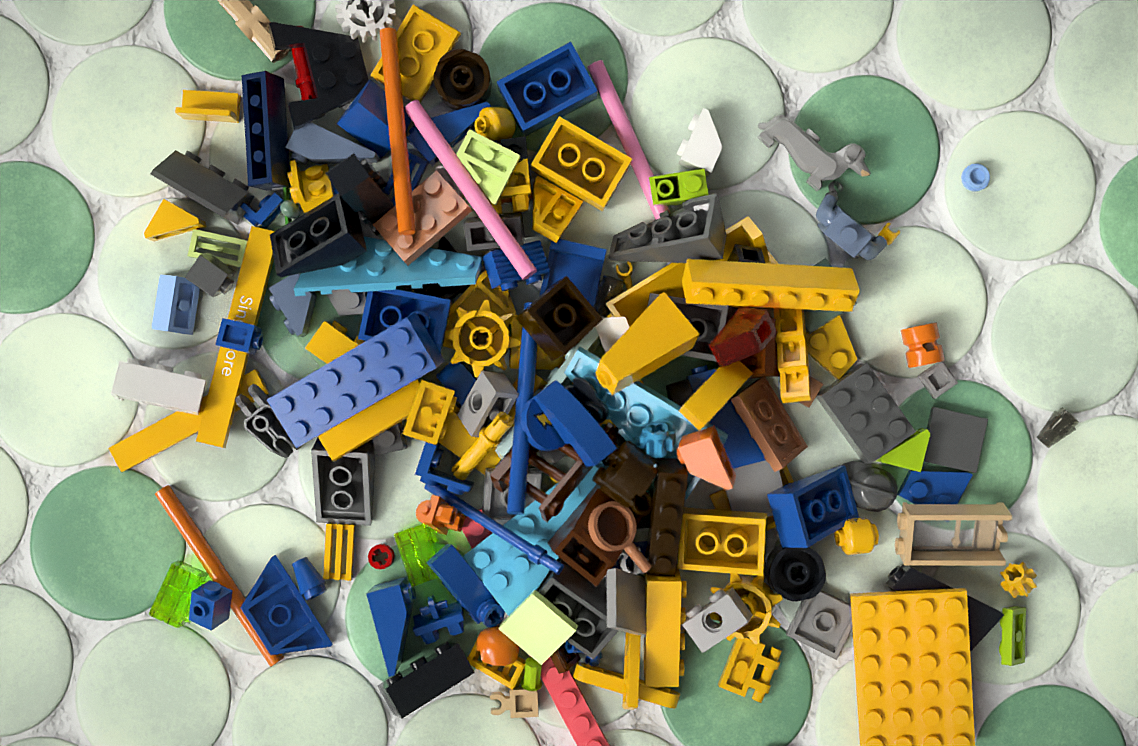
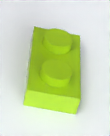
(1013, 635)

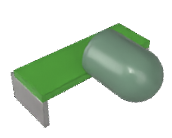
(288, 207)

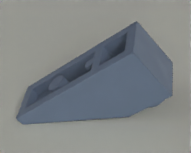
(324, 147)

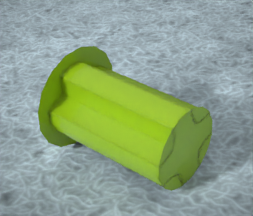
(532, 675)

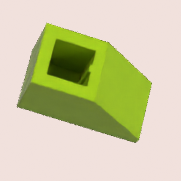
(678, 187)

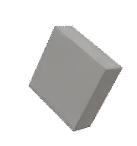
(937, 379)

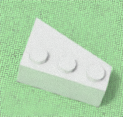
(158, 386)

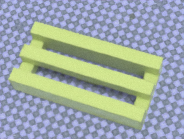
(194, 244)

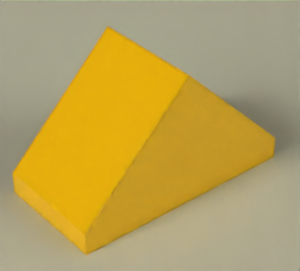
(171, 221)

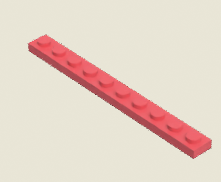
(560, 686)

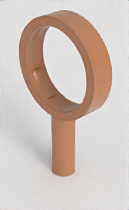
(627, 543)

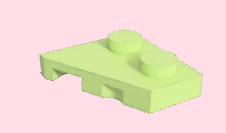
(488, 164)

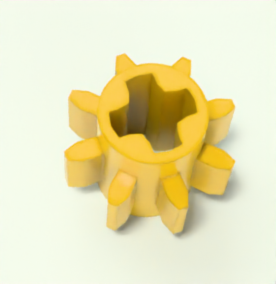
(1018, 579)

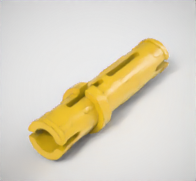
(488, 438)

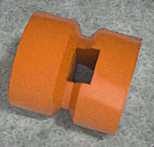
(923, 354)

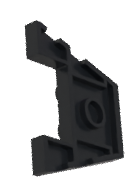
(334, 68)

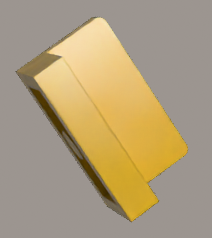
(210, 106)

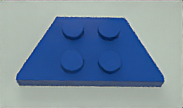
(281, 613)

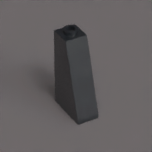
(980, 615)

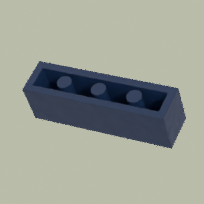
(265, 130)

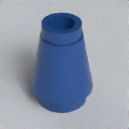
(308, 579)

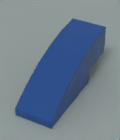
(574, 424)
(459, 579)

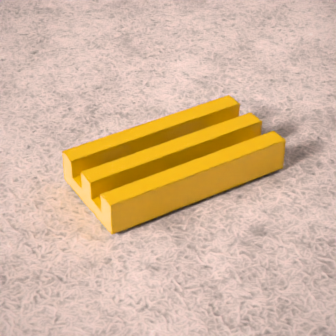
(348, 576)

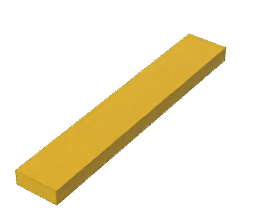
(170, 430)

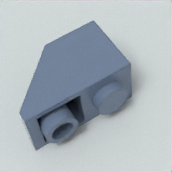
(295, 308)

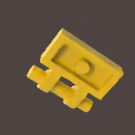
(742, 665)

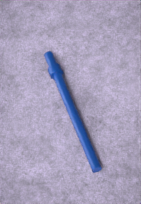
(535, 553)

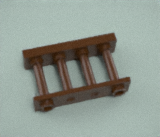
(553, 503)

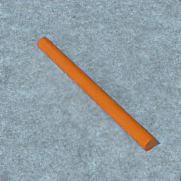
(397, 132)
(210, 562)

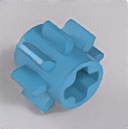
(657, 439)

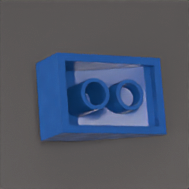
(391, 306)
(812, 507)
(391, 612)

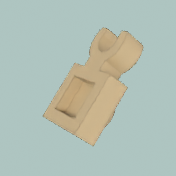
(520, 703)

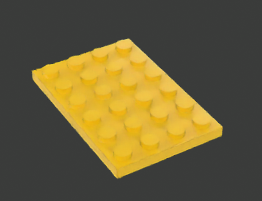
(913, 668)

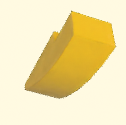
(714, 393)

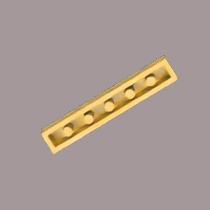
(769, 285)

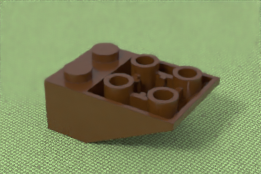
(575, 544)

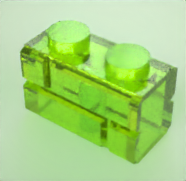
(416, 548)
(174, 596)

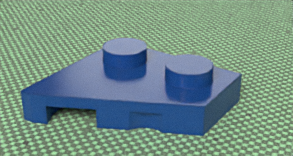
(934, 487)

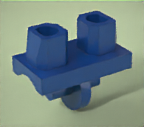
(437, 616)

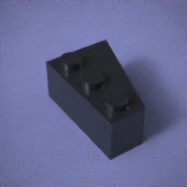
(361, 189)
(425, 679)

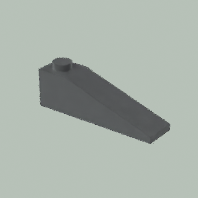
(685, 234)

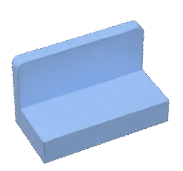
(175, 305)

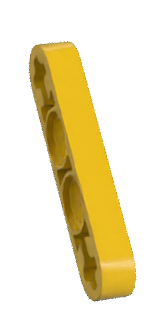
(614, 682)

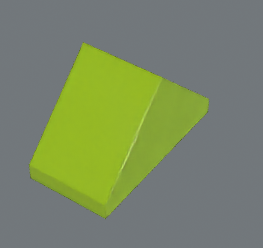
(910, 452)

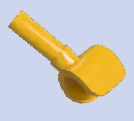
(626, 277)

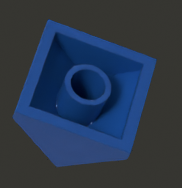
(368, 119)

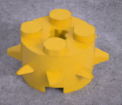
(483, 322)
(761, 602)

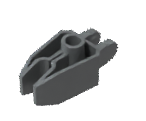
(263, 423)

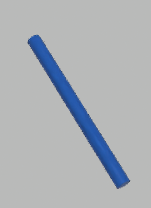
(520, 444)

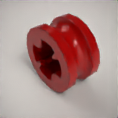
(378, 564)

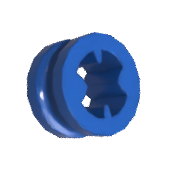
(490, 613)

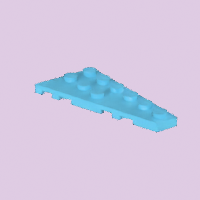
(384, 270)
(636, 408)
(508, 570)

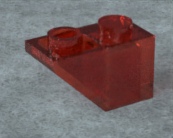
(743, 336)

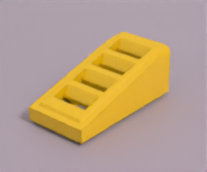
(502, 677)

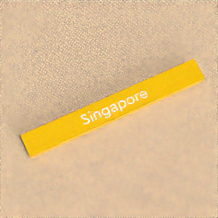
(232, 363)

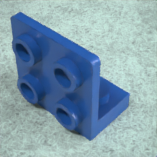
(430, 458)

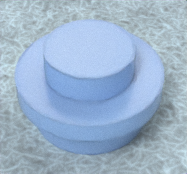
(975, 177)

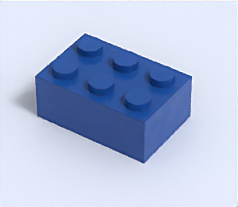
(547, 89)

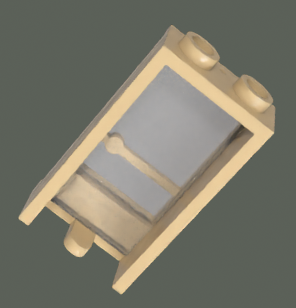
(952, 534)

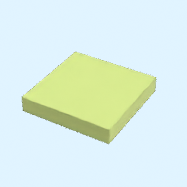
(538, 627)

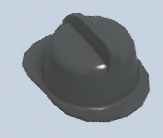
(871, 486)

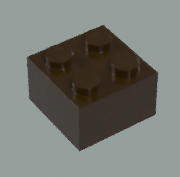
(559, 318)

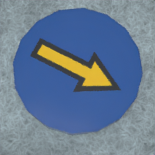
(539, 428)

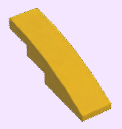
(792, 355)

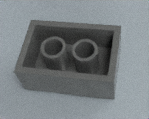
(865, 413)
(583, 605)

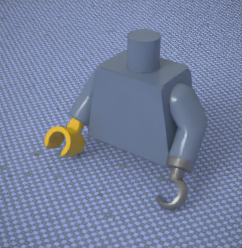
(847, 231)

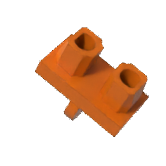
(439, 515)

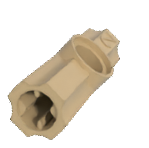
(253, 25)

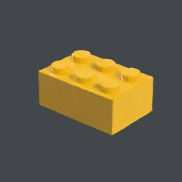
(581, 164)
(723, 541)

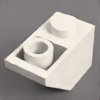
(703, 146)

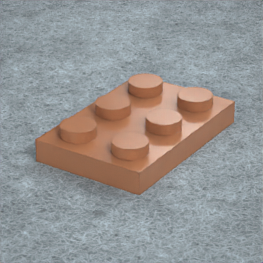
(435, 213)
(769, 423)

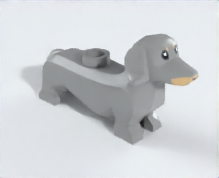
(809, 155)

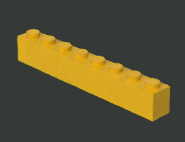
(332, 342)

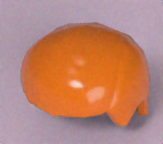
(496, 647)

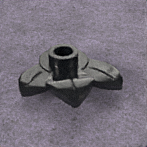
(588, 397)

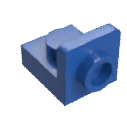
(267, 213)
(239, 336)

